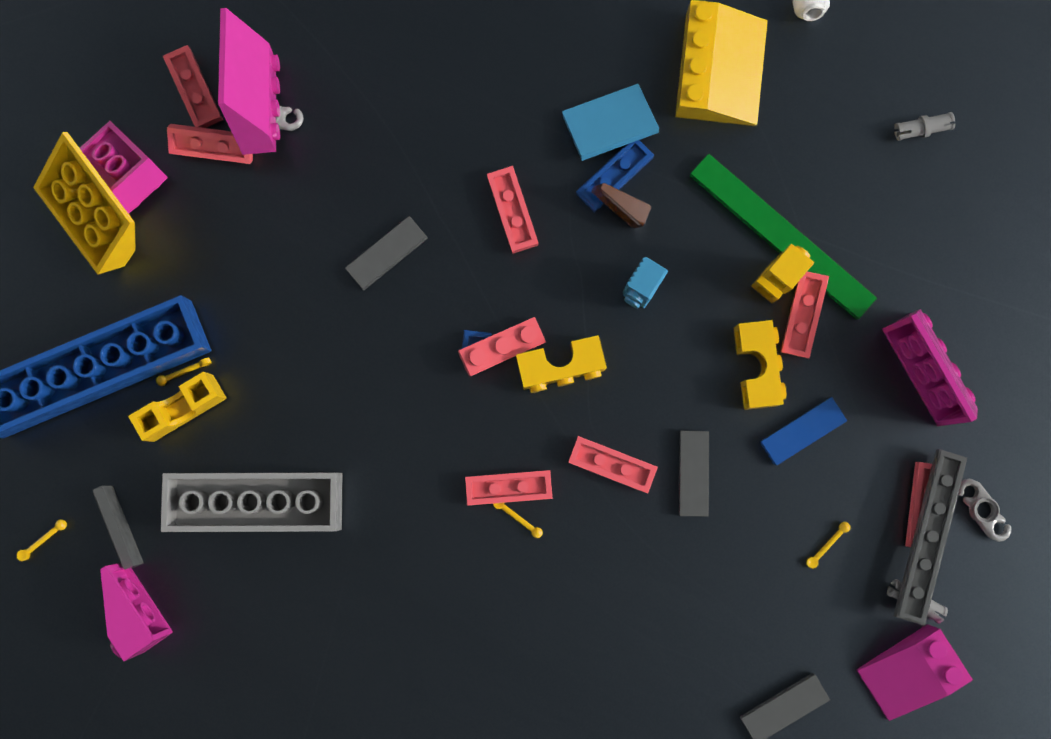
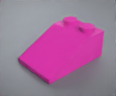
(122, 166)
(130, 613)
(914, 673)

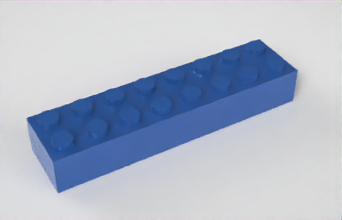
(99, 364)

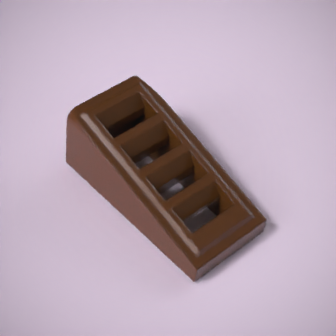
(628, 208)

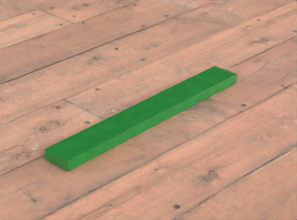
(780, 233)

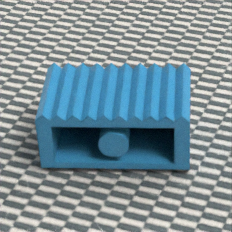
(643, 283)

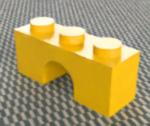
(783, 273)
(760, 341)
(538, 372)
(167, 415)

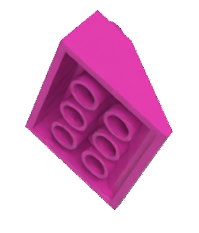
(248, 85)
(931, 369)

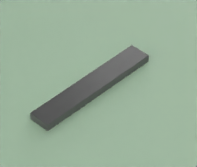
(930, 537)

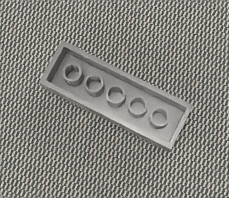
(251, 502)

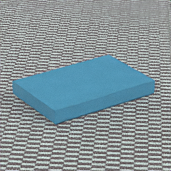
(610, 122)

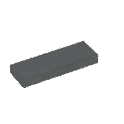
(386, 253)
(694, 473)
(117, 527)
(785, 708)

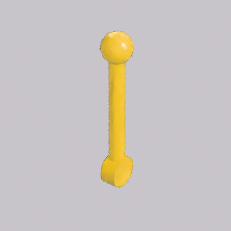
(161, 380)
(536, 531)
(24, 555)
(812, 562)

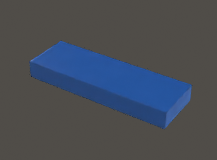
(616, 172)
(803, 431)

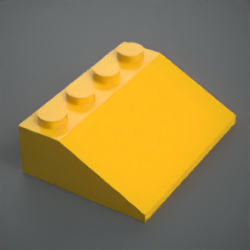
(721, 64)
(86, 207)

